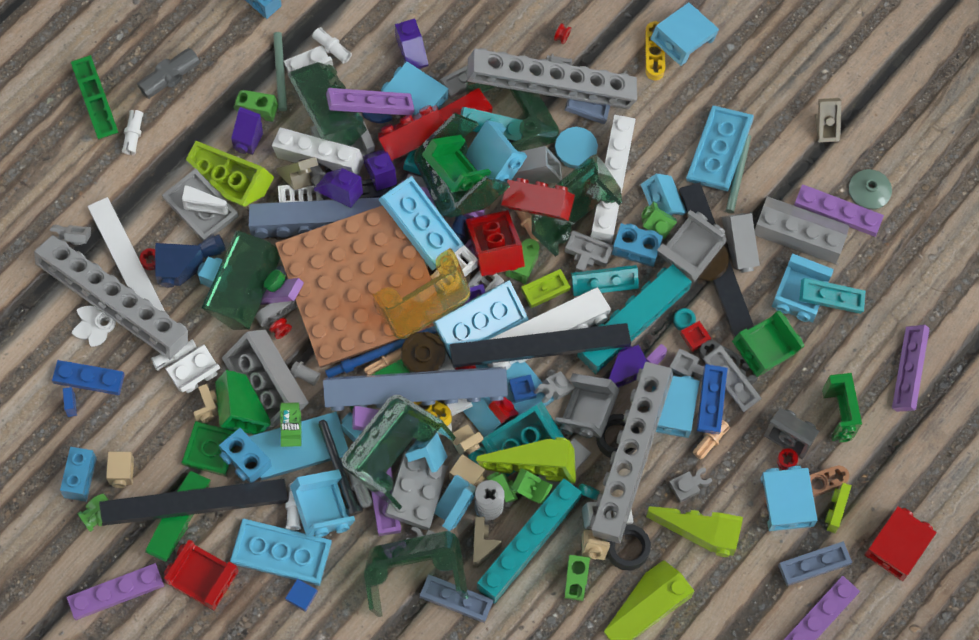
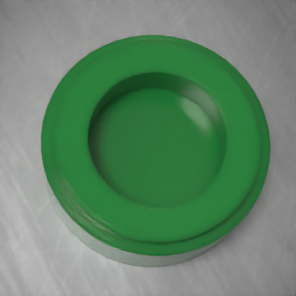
(274, 280)

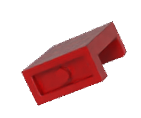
(901, 543)
(200, 575)

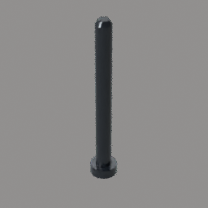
(337, 464)

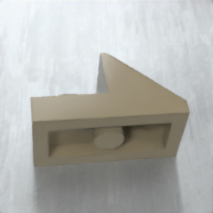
(828, 120)
(298, 173)
(483, 548)

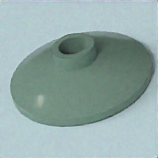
(870, 197)

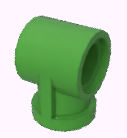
(91, 515)

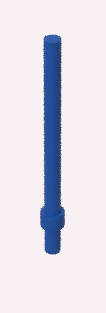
(348, 365)

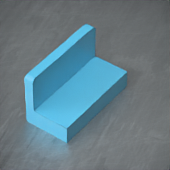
(663, 191)
(483, 417)
(431, 450)
(455, 502)

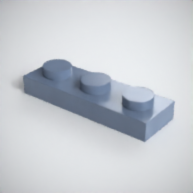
(815, 563)
(445, 595)

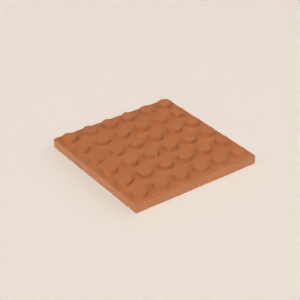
(341, 272)

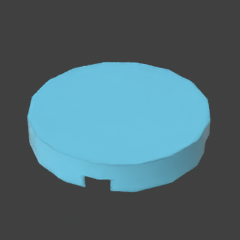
(575, 146)

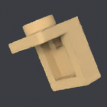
(209, 398)
(467, 440)
(594, 547)

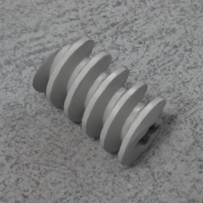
(489, 499)

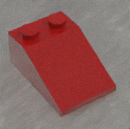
(495, 243)

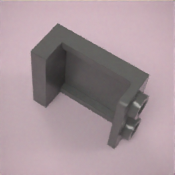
(588, 406)

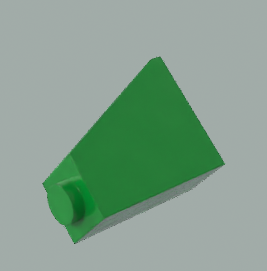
(239, 404)

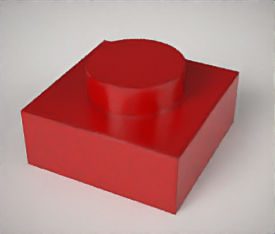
(695, 335)
(503, 410)

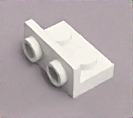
(307, 58)
(193, 369)

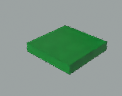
(204, 449)

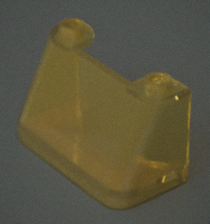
(427, 303)

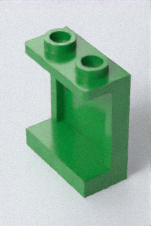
(451, 164)
(768, 343)
(843, 388)

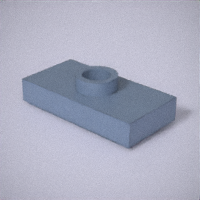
(588, 110)

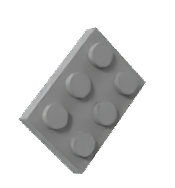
(202, 223)
(417, 492)

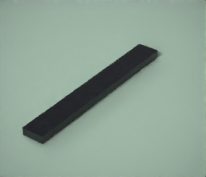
(726, 285)
(540, 345)
(193, 502)

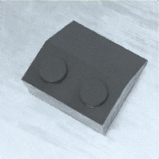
(791, 432)

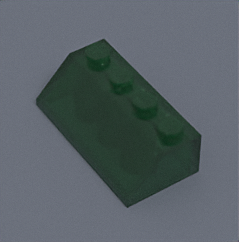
(311, 85)
(240, 281)

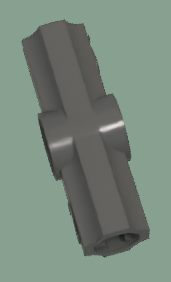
(168, 73)

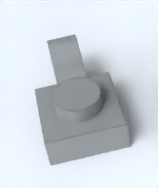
(75, 234)
(686, 365)

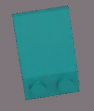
(526, 428)

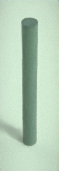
(280, 75)
(737, 178)

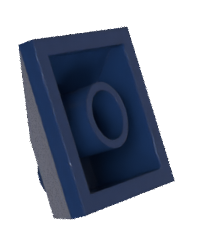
(176, 263)

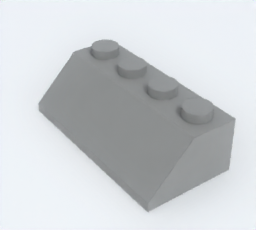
(801, 230)
(266, 371)

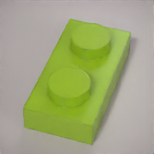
(545, 288)
(834, 516)

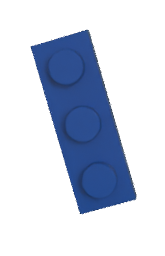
(88, 377)
(712, 399)

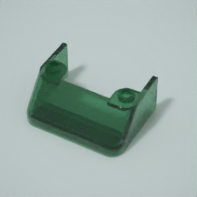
(538, 127)
(590, 184)
(461, 202)
(386, 439)
(439, 547)

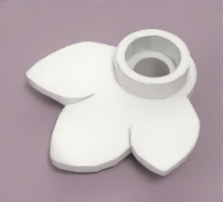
(91, 326)

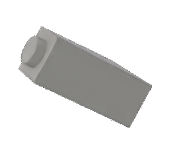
(540, 166)
(741, 241)

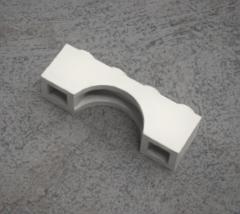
(298, 146)

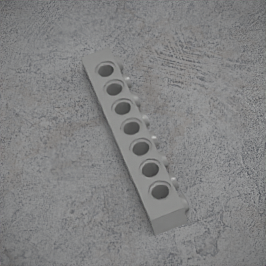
(582, 89)
(80, 275)
(614, 528)

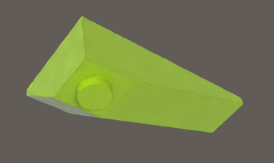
(230, 175)
(545, 458)
(714, 533)
(652, 599)

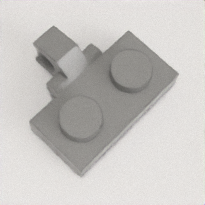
(588, 251)

